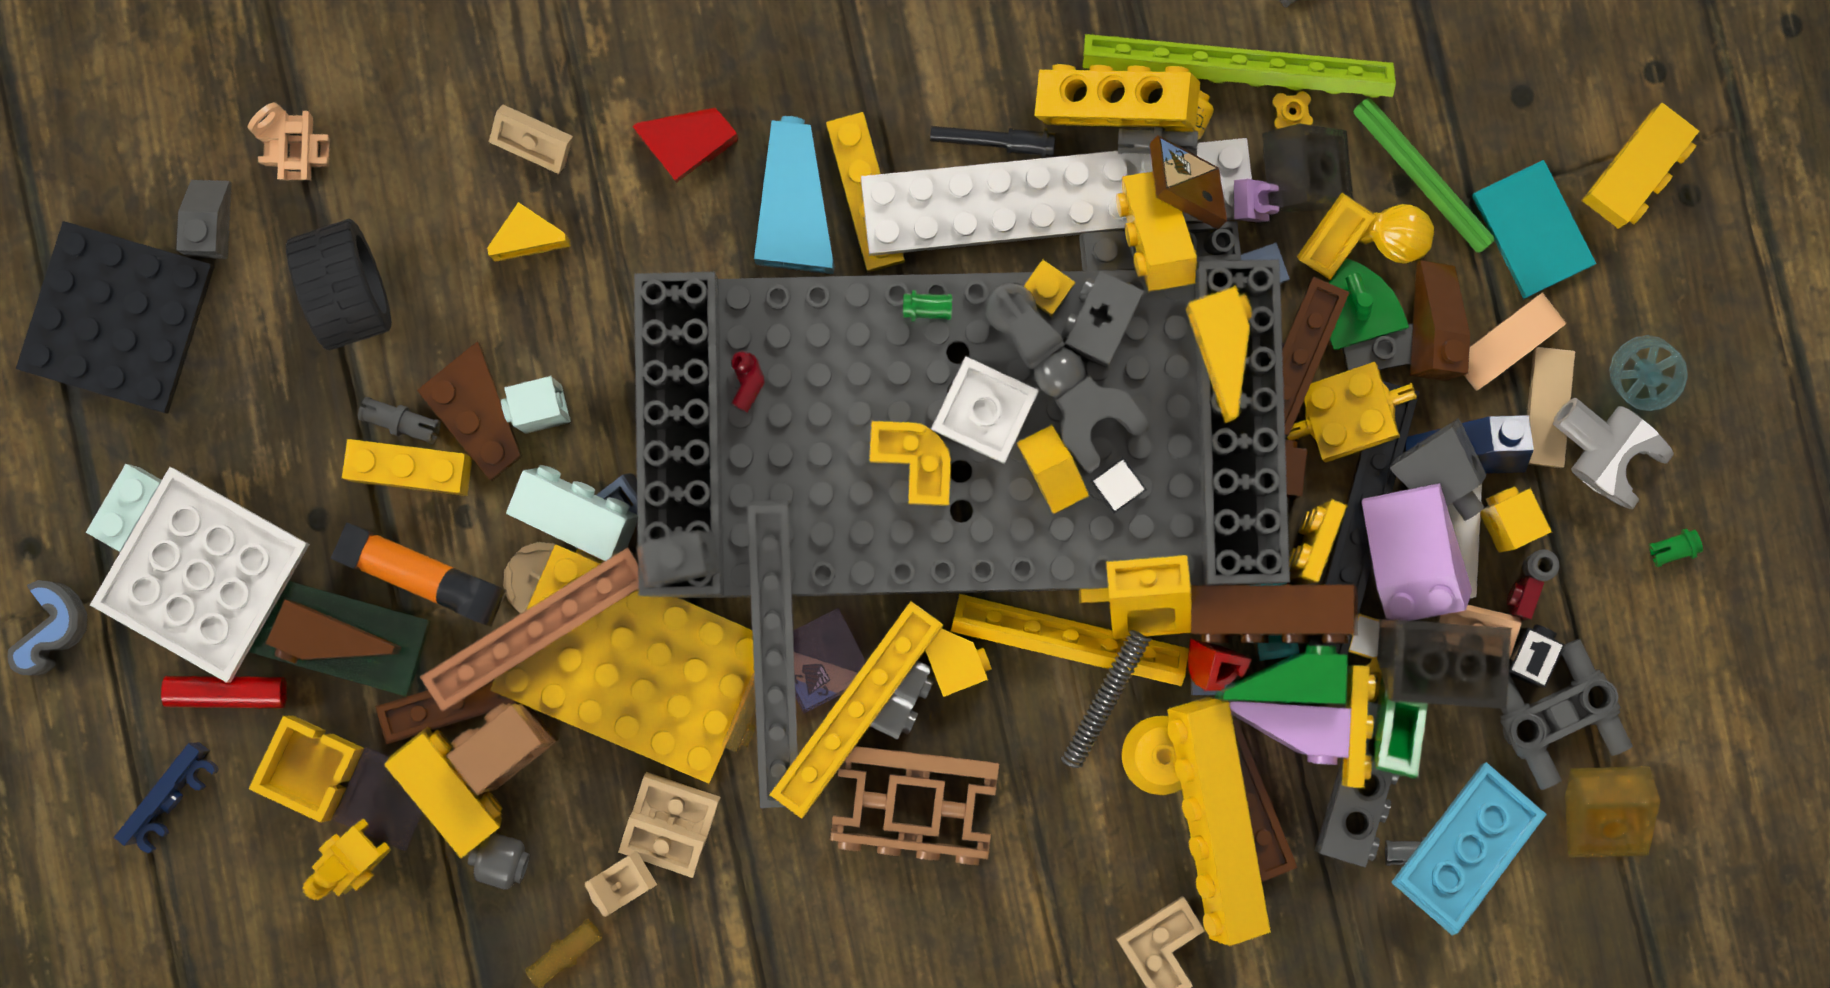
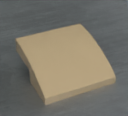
(669, 824)

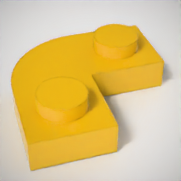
(922, 450)

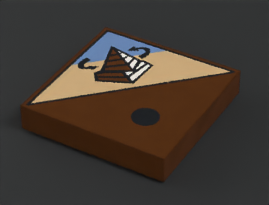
(1187, 182)

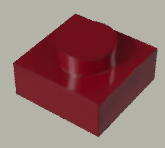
(1524, 597)

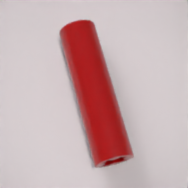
(216, 693)

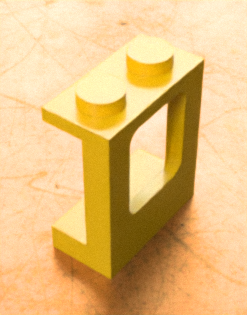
(1150, 596)

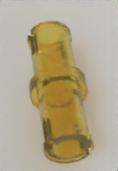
(563, 953)

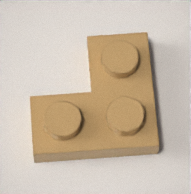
(1153, 941)

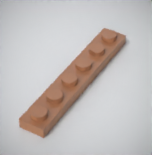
(533, 629)

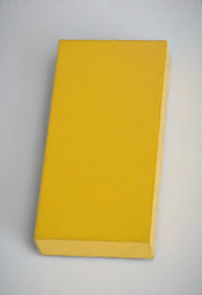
(1336, 236)

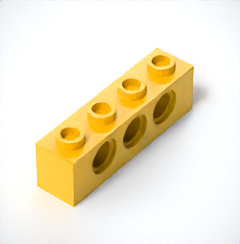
(1174, 109)

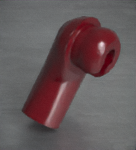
(750, 378)

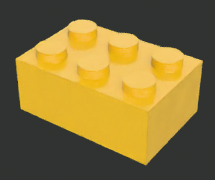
(443, 792)

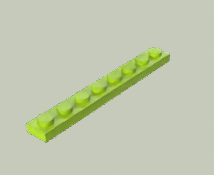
(1244, 65)

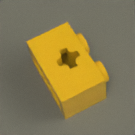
(1514, 519)

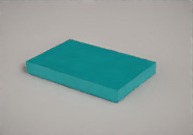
(1533, 229)

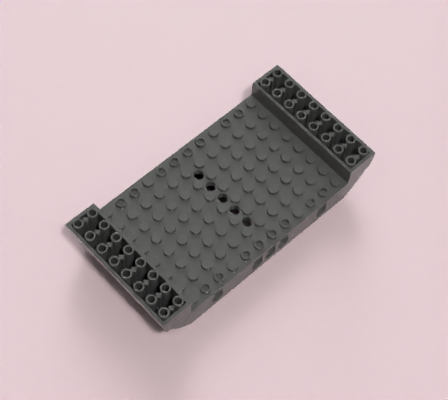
(847, 357)

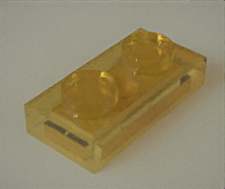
(741, 729)

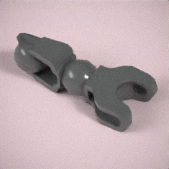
(1061, 374)

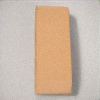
(1512, 340)

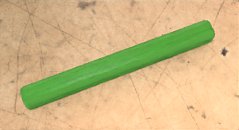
(1423, 175)

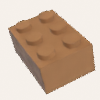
(501, 747)

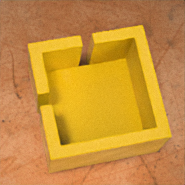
(306, 768)

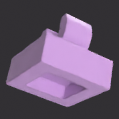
(1252, 200)

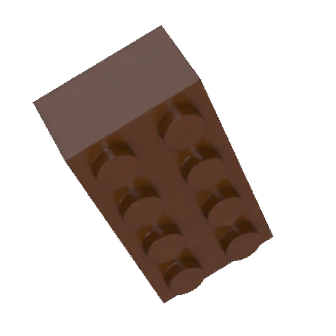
(1274, 611)

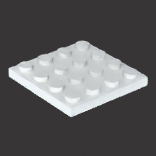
(199, 575)

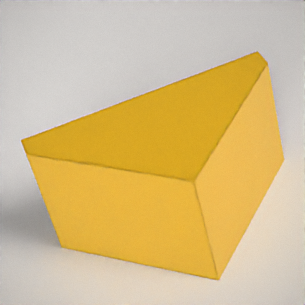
(525, 235)
(1053, 469)

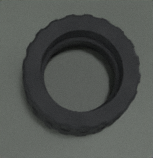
(338, 284)

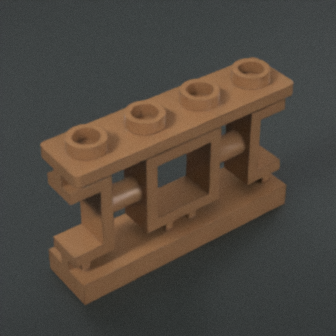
(917, 774)

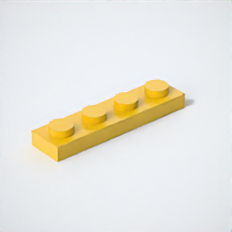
(856, 159)

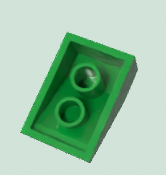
(1306, 677)

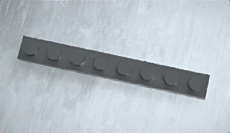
(772, 643)

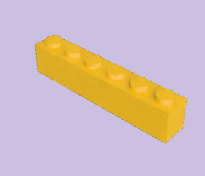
(1218, 820)

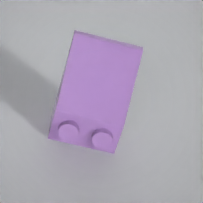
(1415, 554)
(1307, 730)

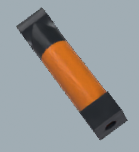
(419, 574)

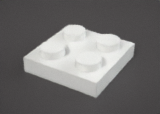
(985, 410)

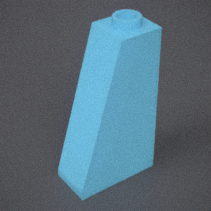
(792, 205)

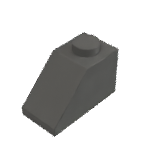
(205, 220)

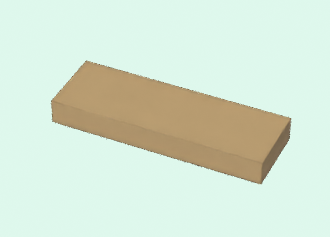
(1548, 393)

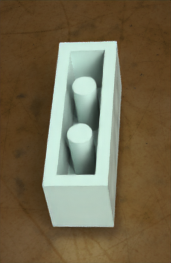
(572, 512)

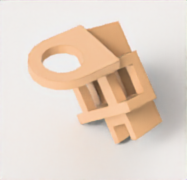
(275, 134)

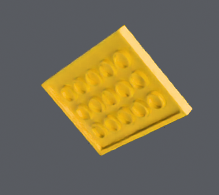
(639, 673)

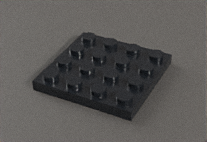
(115, 317)

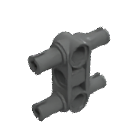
(1563, 714)

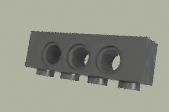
(1334, 837)

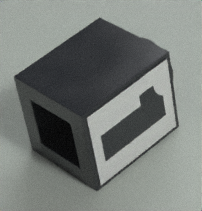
(1535, 655)

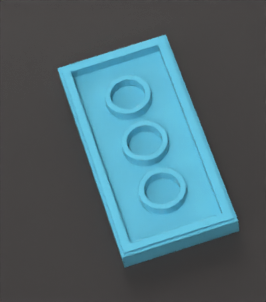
(1468, 848)

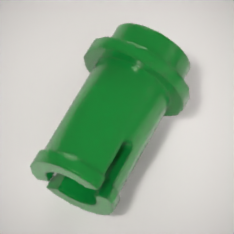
(927, 306)
(1676, 547)

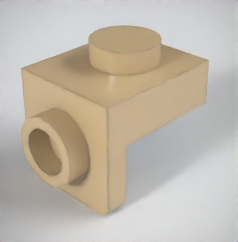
(620, 884)

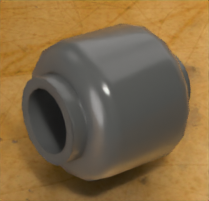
(499, 861)

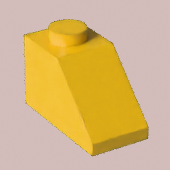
(956, 662)

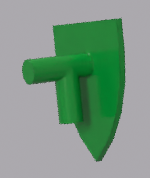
(1369, 308)

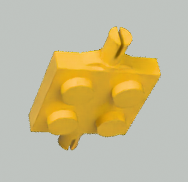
(1351, 412)

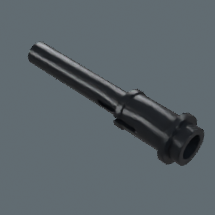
(1015, 140)

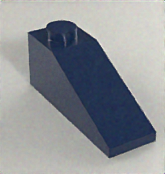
(1500, 442)

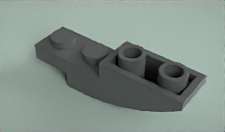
(1111, 252)

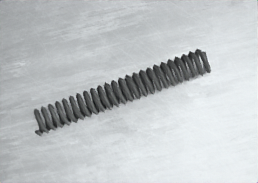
(1104, 698)

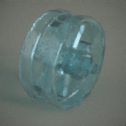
(1648, 373)

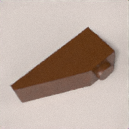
(1439, 324)
(314, 635)

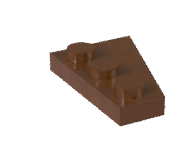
(472, 411)

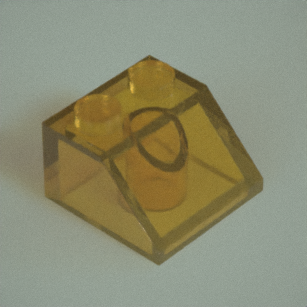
(1610, 811)

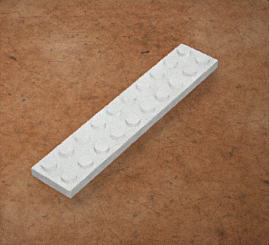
(1017, 198)

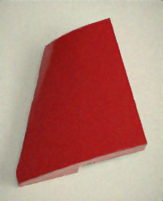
(687, 139)

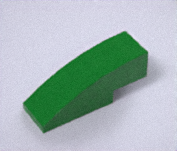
(1398, 734)

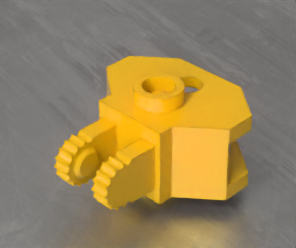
(344, 863)

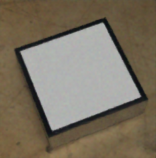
(1118, 485)

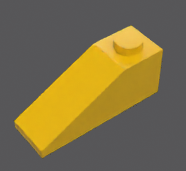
(1222, 338)

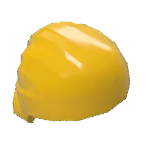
(1401, 233)

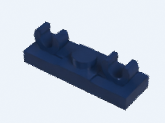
(165, 797)

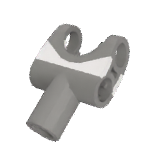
(1609, 447)

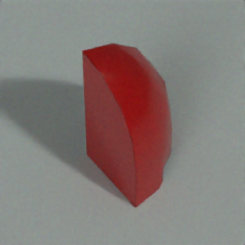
(1214, 665)

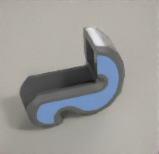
(57, 632)

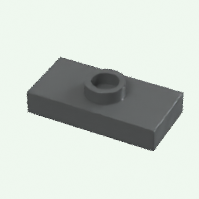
(1386, 351)

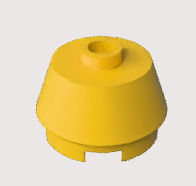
(1151, 757)

